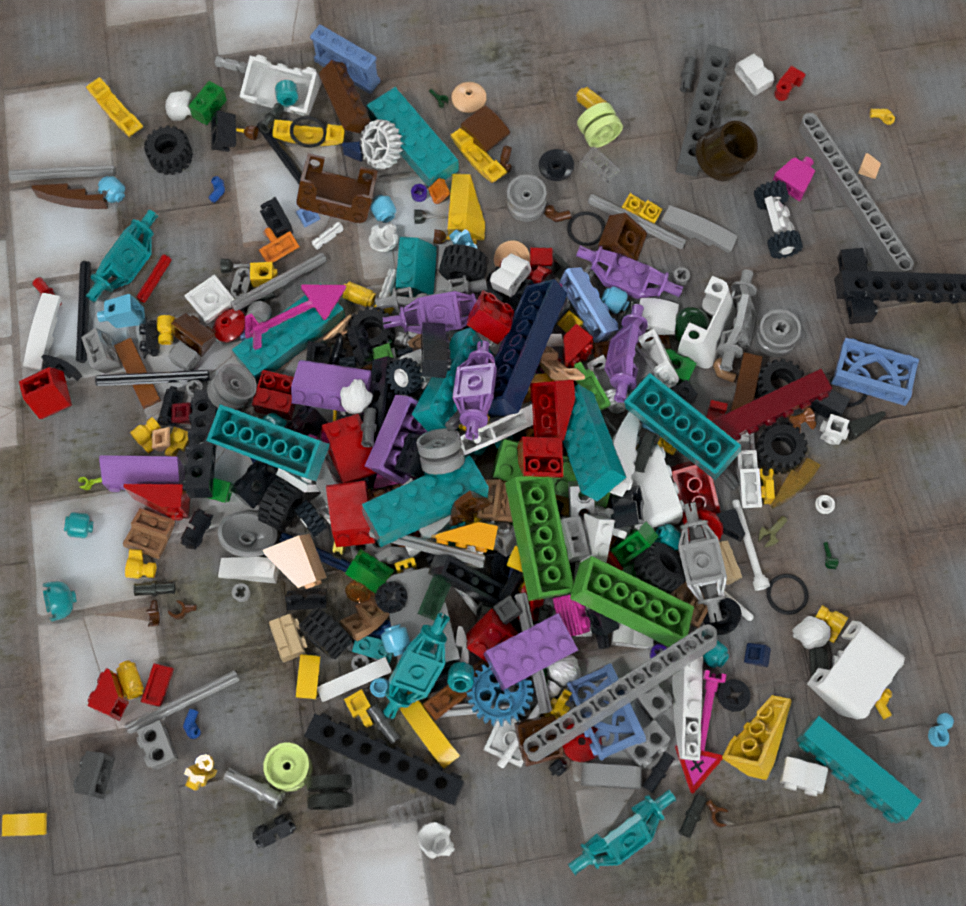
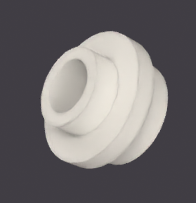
(828, 500)

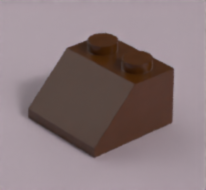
(623, 236)
(193, 334)

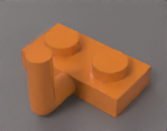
(278, 247)

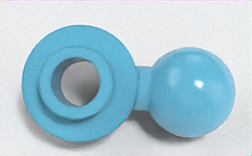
(938, 734)

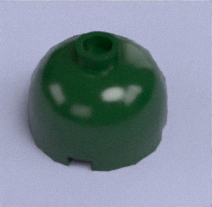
(690, 315)

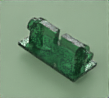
(434, 598)

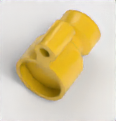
(165, 329)
(143, 434)
(136, 567)
(834, 620)

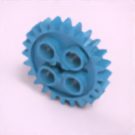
(517, 700)

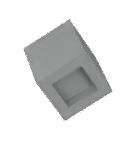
(184, 357)

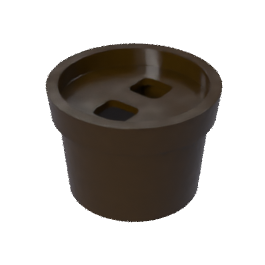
(726, 150)

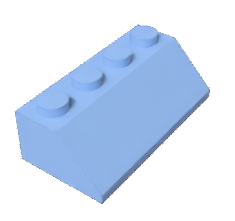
(588, 304)

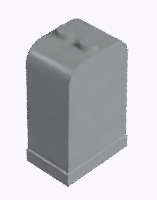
(416, 584)

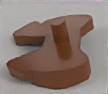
(807, 416)

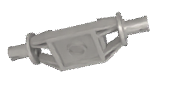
(397, 301)
(739, 338)
(702, 562)

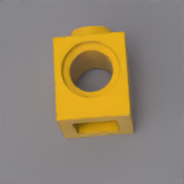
(258, 269)

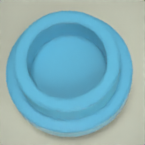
(379, 686)

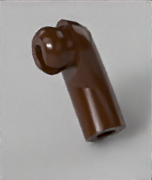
(504, 159)
(555, 216)

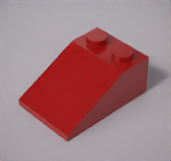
(552, 407)
(346, 448)
(695, 487)
(163, 498)
(346, 513)

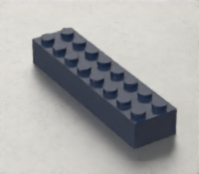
(525, 345)

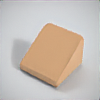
(869, 166)
(161, 439)

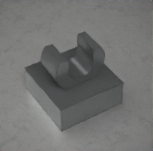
(507, 610)

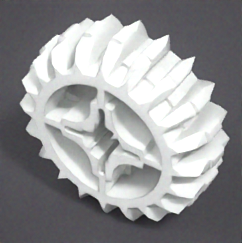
(381, 144)

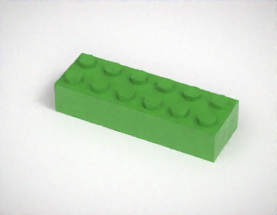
(507, 467)
(539, 537)
(631, 602)

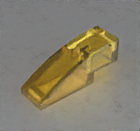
(796, 482)

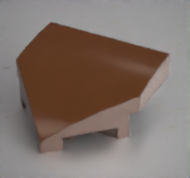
(466, 506)

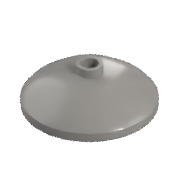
(245, 535)

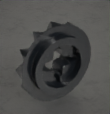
(391, 606)
(737, 687)

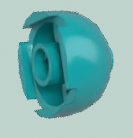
(58, 599)

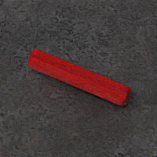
(153, 278)

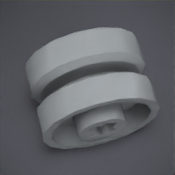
(526, 198)
(778, 333)
(232, 387)
(440, 451)

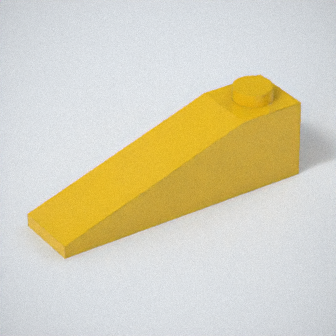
(465, 208)
(758, 743)

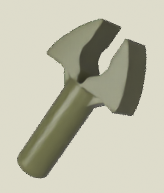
(772, 531)

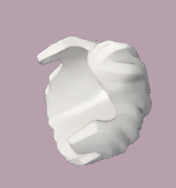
(177, 105)
(384, 238)
(355, 397)
(812, 632)
(564, 671)
(435, 840)

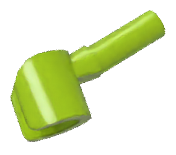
(89, 483)

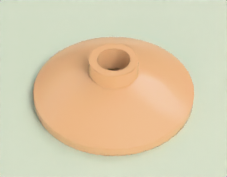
(468, 103)
(511, 247)
(339, 328)

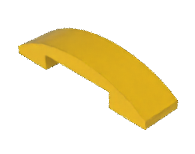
(113, 107)
(307, 134)
(477, 157)
(430, 733)

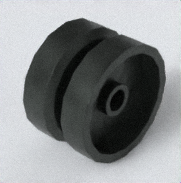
(329, 792)

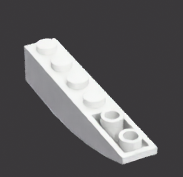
(498, 429)
(625, 443)
(598, 536)
(687, 708)

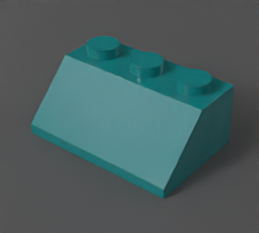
(416, 266)

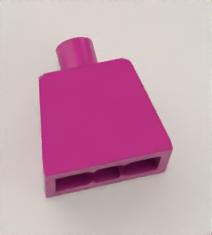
(796, 176)

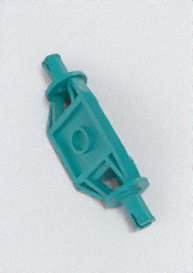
(124, 257)
(418, 667)
(625, 839)

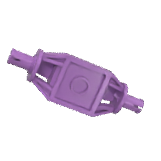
(628, 274)
(437, 308)
(621, 351)
(475, 389)

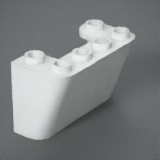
(263, 76)
(720, 305)
(655, 353)
(658, 491)
(858, 674)

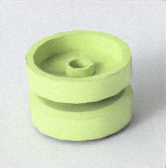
(599, 125)
(289, 779)

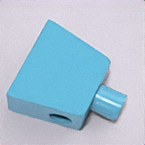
(122, 312)

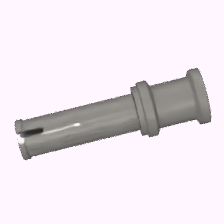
(262, 791)

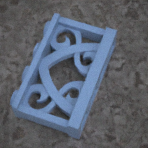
(359, 63)
(887, 359)
(629, 726)

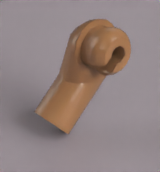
(726, 375)

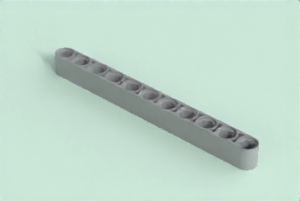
(854, 186)
(616, 701)

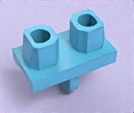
(462, 238)

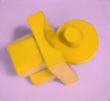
(200, 772)

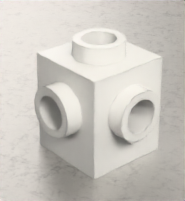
(834, 429)

